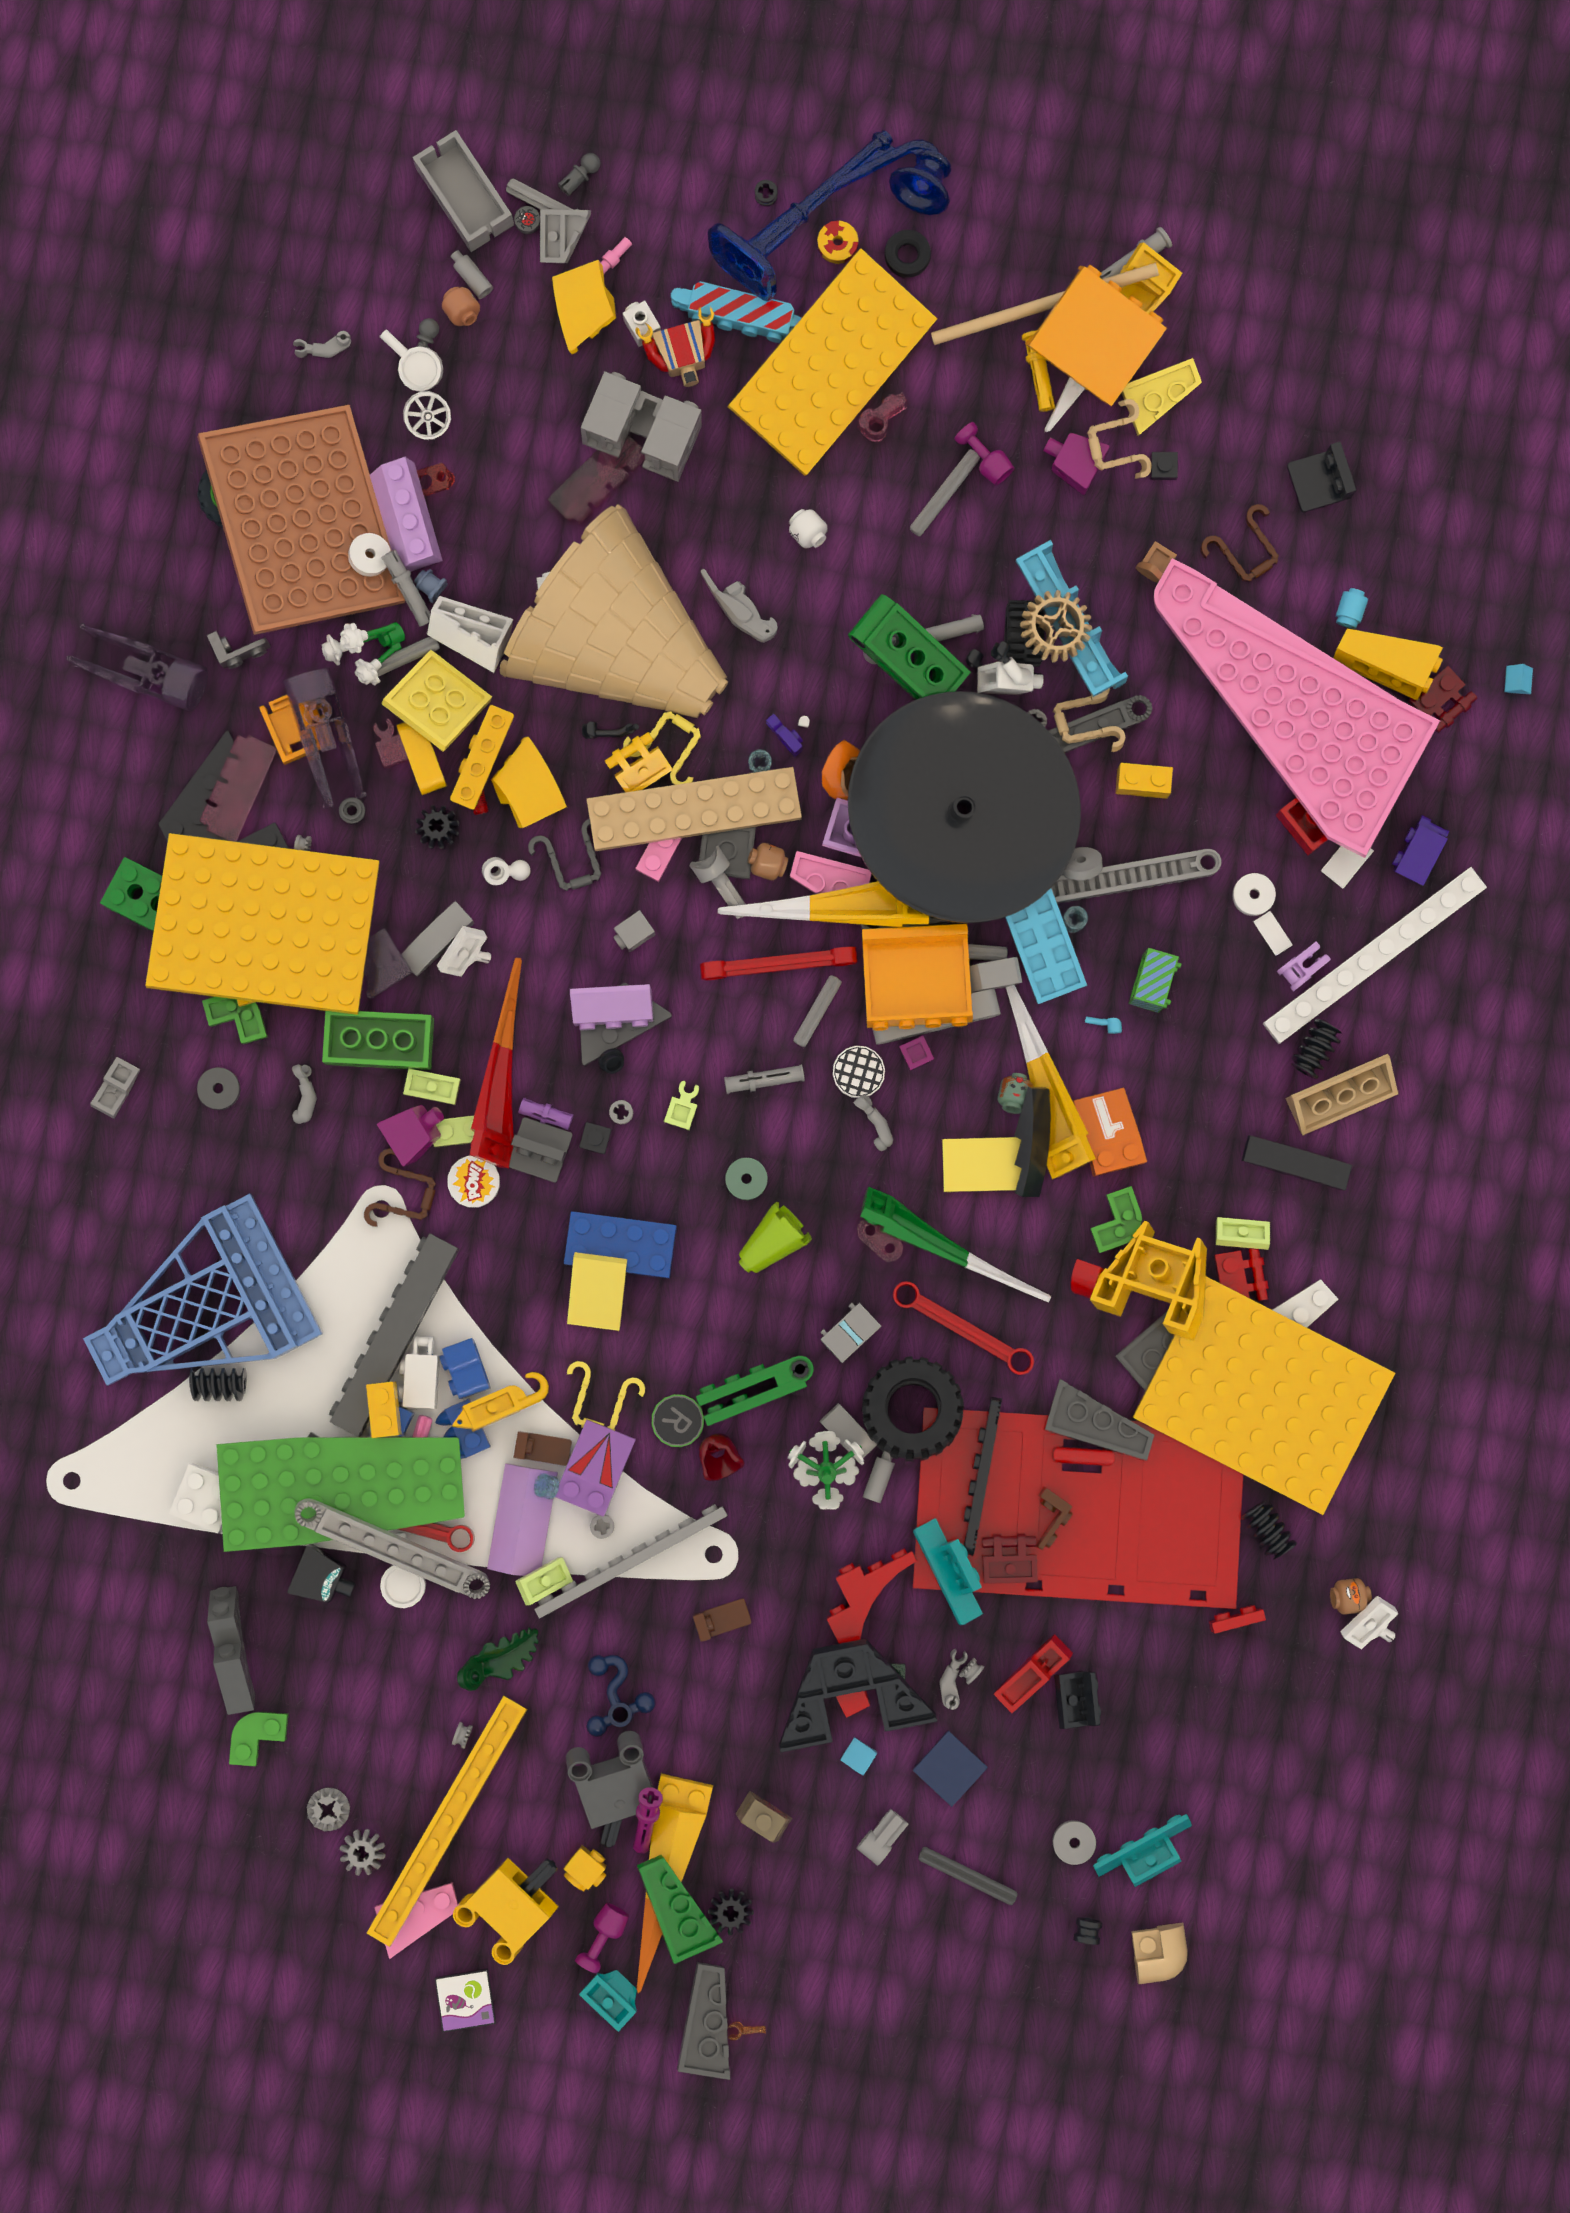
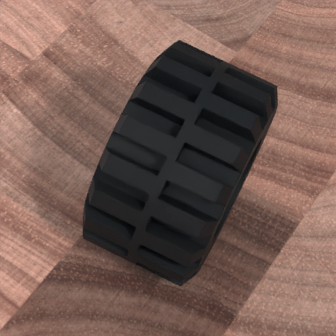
(1013, 632)

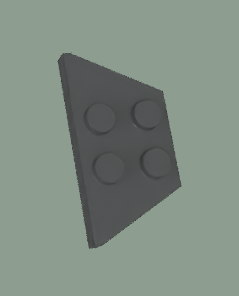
(601, 1039)

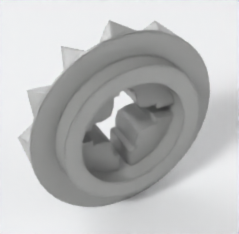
(327, 1796)

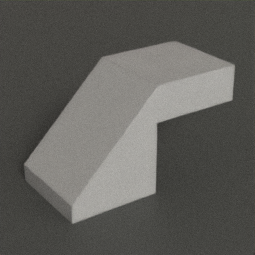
(995, 974)

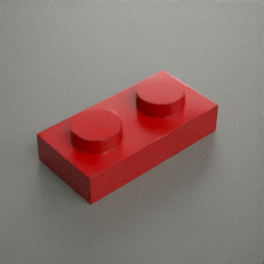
(1247, 1616)

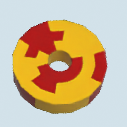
(837, 253)

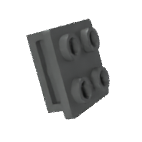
(539, 1149)

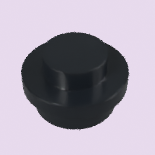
(611, 1060)

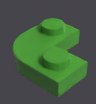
(247, 1017)
(1125, 1223)
(252, 1729)

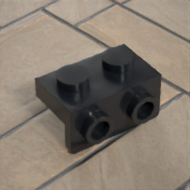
(1077, 1699)

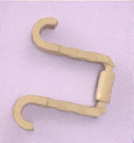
(1095, 445)
(1104, 732)

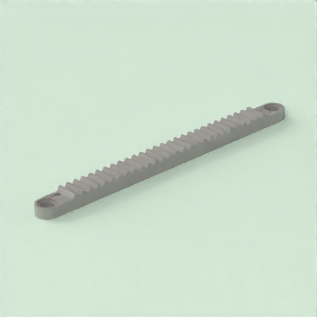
(1124, 878)

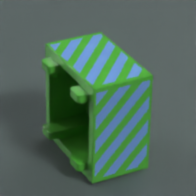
(1154, 980)

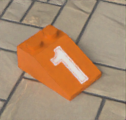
(1111, 1131)

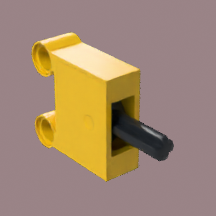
(510, 1905)

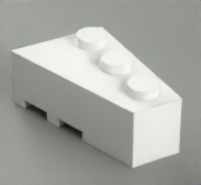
(470, 631)

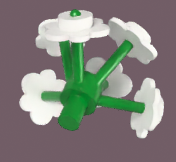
(842, 1471)

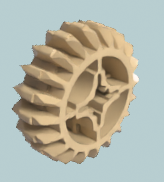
(1067, 629)

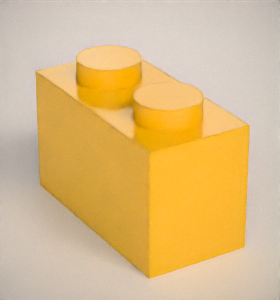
(1144, 780)
(383, 1409)

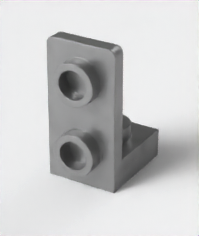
(234, 659)

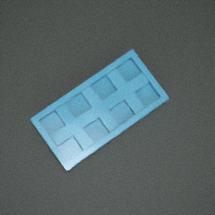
(1046, 949)

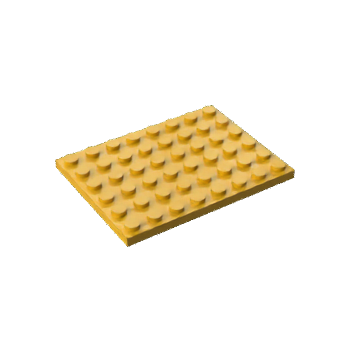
(262, 924)
(1265, 1397)

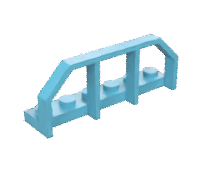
(1092, 662)

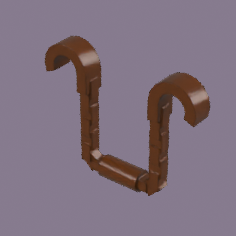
(1261, 568)
(427, 1197)

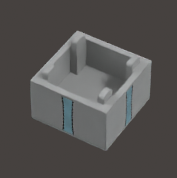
(850, 1332)

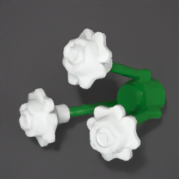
(353, 639)

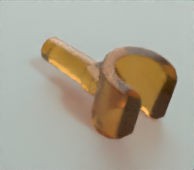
(745, 2030)

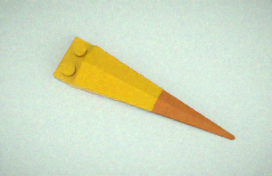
(674, 1838)

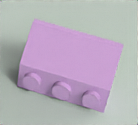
(612, 1006)

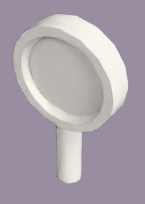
(418, 367)
(402, 1587)

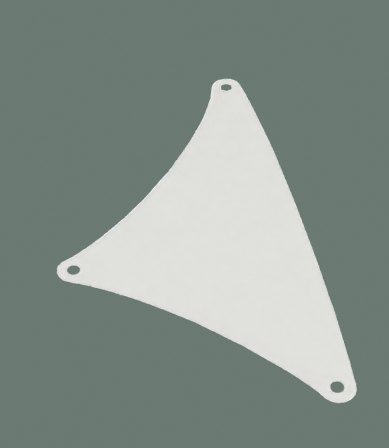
(347, 1288)

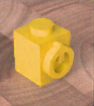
(585, 1869)

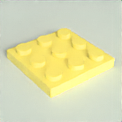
(436, 700)

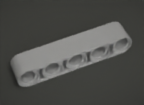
(983, 1007)

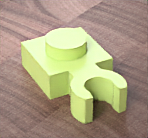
(681, 1110)

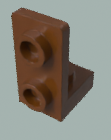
(542, 1448)
(1053, 1502)
(721, 1619)

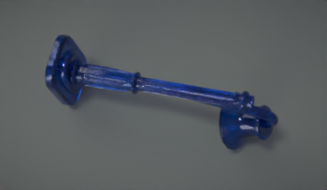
(915, 187)

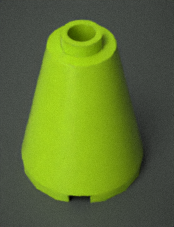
(773, 1239)

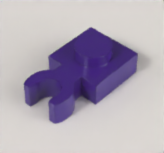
(789, 739)

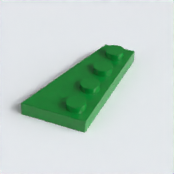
(678, 1916)

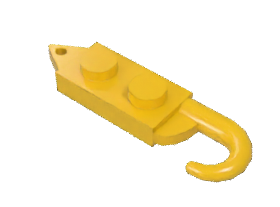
(500, 1405)

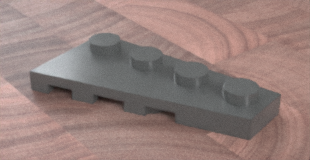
(1086, 1420)

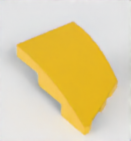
(583, 303)
(527, 785)

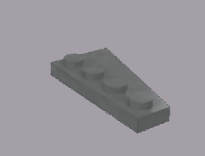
(704, 2038)

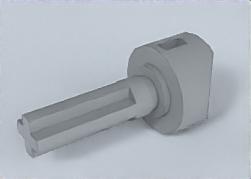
(713, 869)

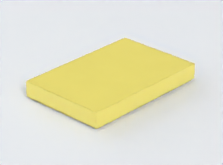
(980, 1164)
(597, 1291)

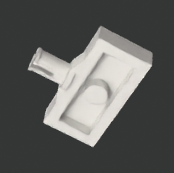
(464, 951)
(1371, 1623)

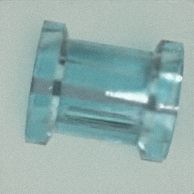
(1082, 917)

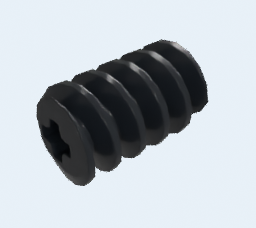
(1315, 1048)
(217, 1385)
(1269, 1529)

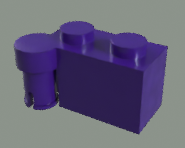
(1421, 851)

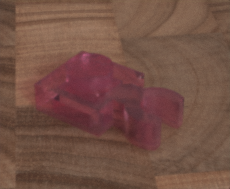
(391, 747)

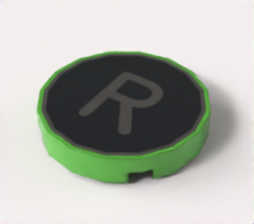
(677, 1420)

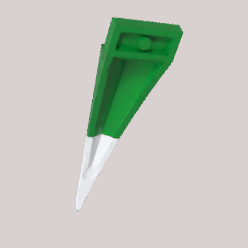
(907, 1227)

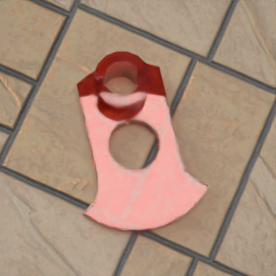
(436, 473)

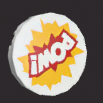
(473, 1182)

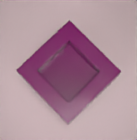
(916, 1053)

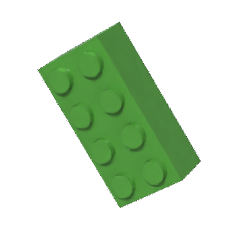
(378, 1040)

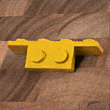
(482, 757)

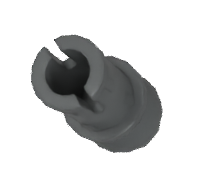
(589, 163)

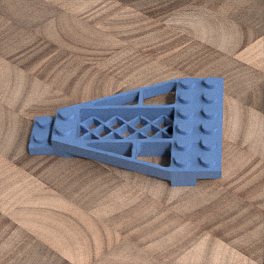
(260, 1277)

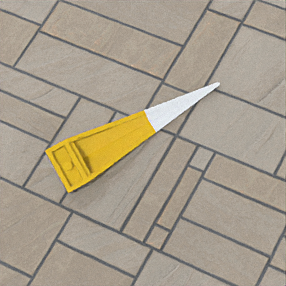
(1149, 292)
(854, 905)
(1068, 1138)

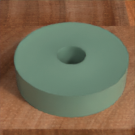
(752, 1189)

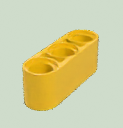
(422, 759)

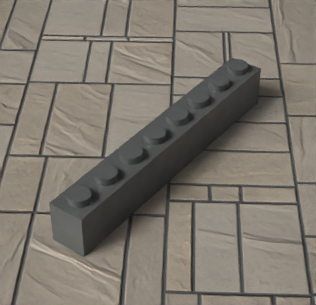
(396, 1331)

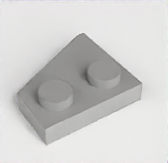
(560, 233)

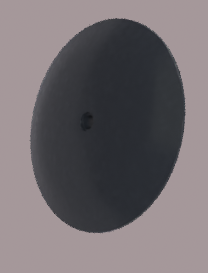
(973, 755)

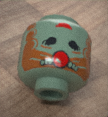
(1013, 1092)

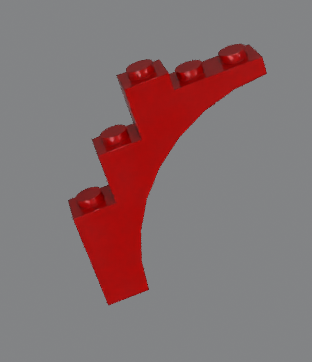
(860, 1592)

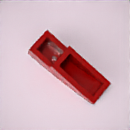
(1033, 1673)

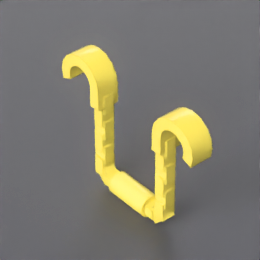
(683, 724)
(582, 1394)

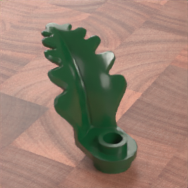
(498, 1660)

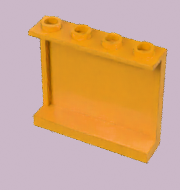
(1097, 335)
(917, 976)

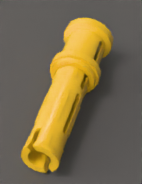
(1040, 376)

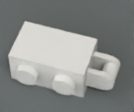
(420, 1376)

